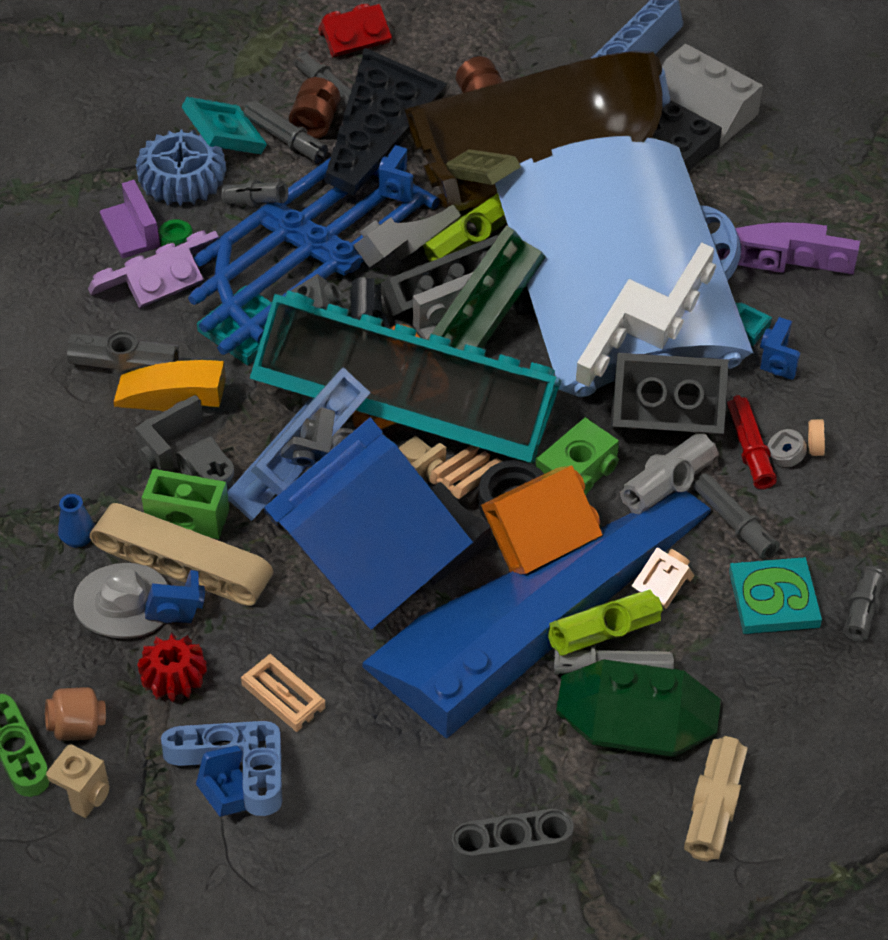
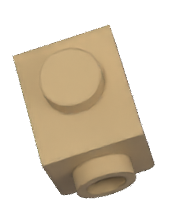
(82, 777)

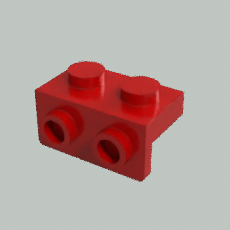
(355, 29)

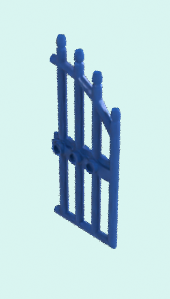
(293, 228)

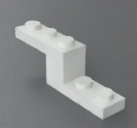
(646, 315)

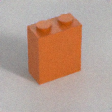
(542, 519)

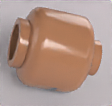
(74, 714)

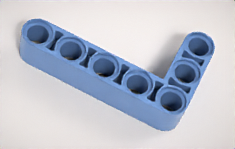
(648, 32)

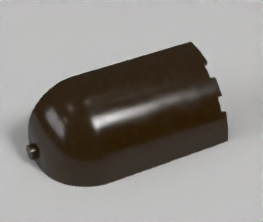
(537, 114)

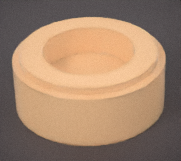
(816, 437)

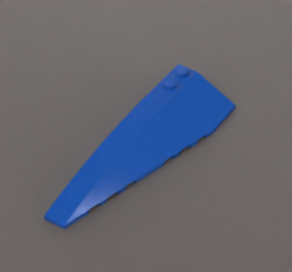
(483, 641)

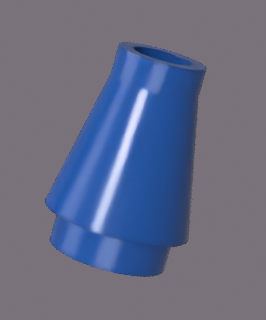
(74, 521)

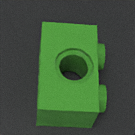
(585, 447)
(187, 501)

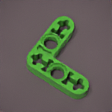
(29, 752)

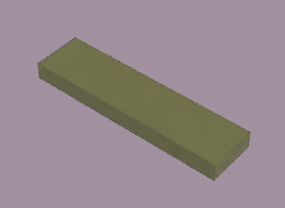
(482, 166)

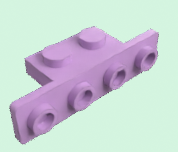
(160, 274)

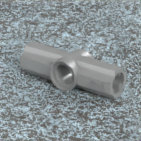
(668, 473)

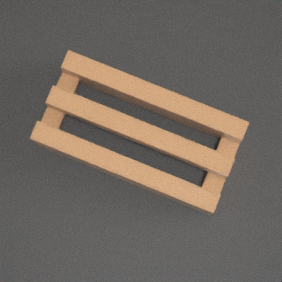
(459, 468)
(294, 720)

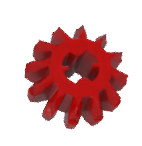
(172, 667)

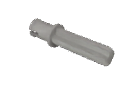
(575, 660)

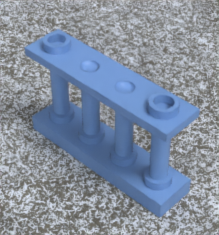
(271, 472)

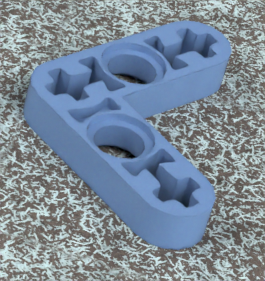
(182, 748)

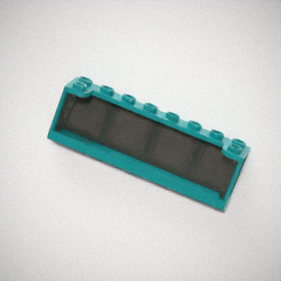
(408, 376)

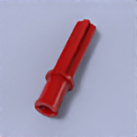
(754, 453)

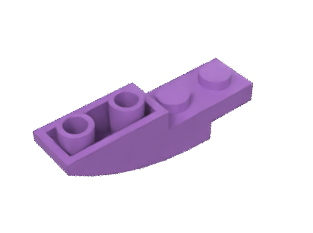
(801, 244)

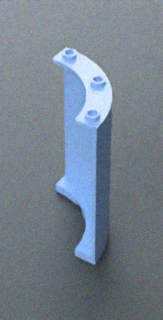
(607, 217)

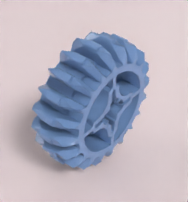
(180, 168)

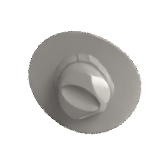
(114, 600)

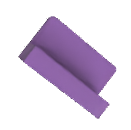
(131, 223)

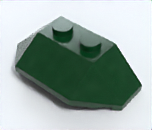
(638, 707)

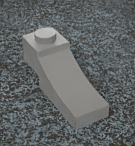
(401, 237)

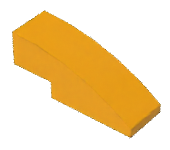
(166, 384)

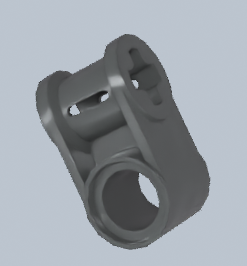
(206, 461)

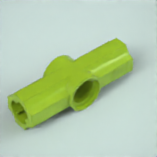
(486, 218)
(590, 628)

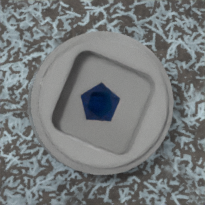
(787, 448)

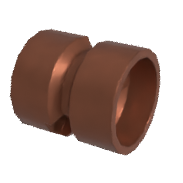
(477, 73)
(315, 106)

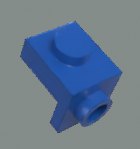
(393, 176)
(776, 355)
(175, 603)
(222, 780)

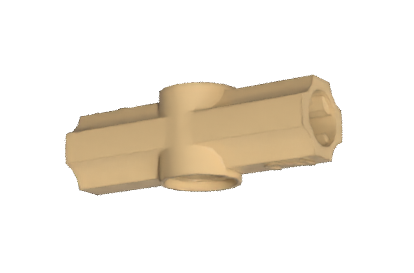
(715, 799)

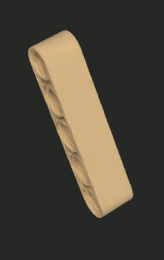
(178, 550)

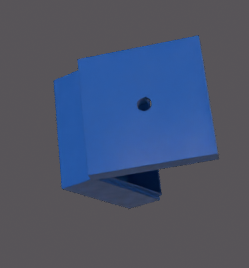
(369, 523)

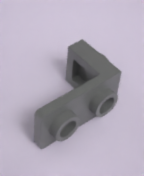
(157, 431)

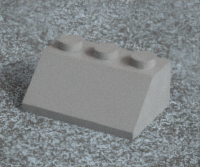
(712, 90)

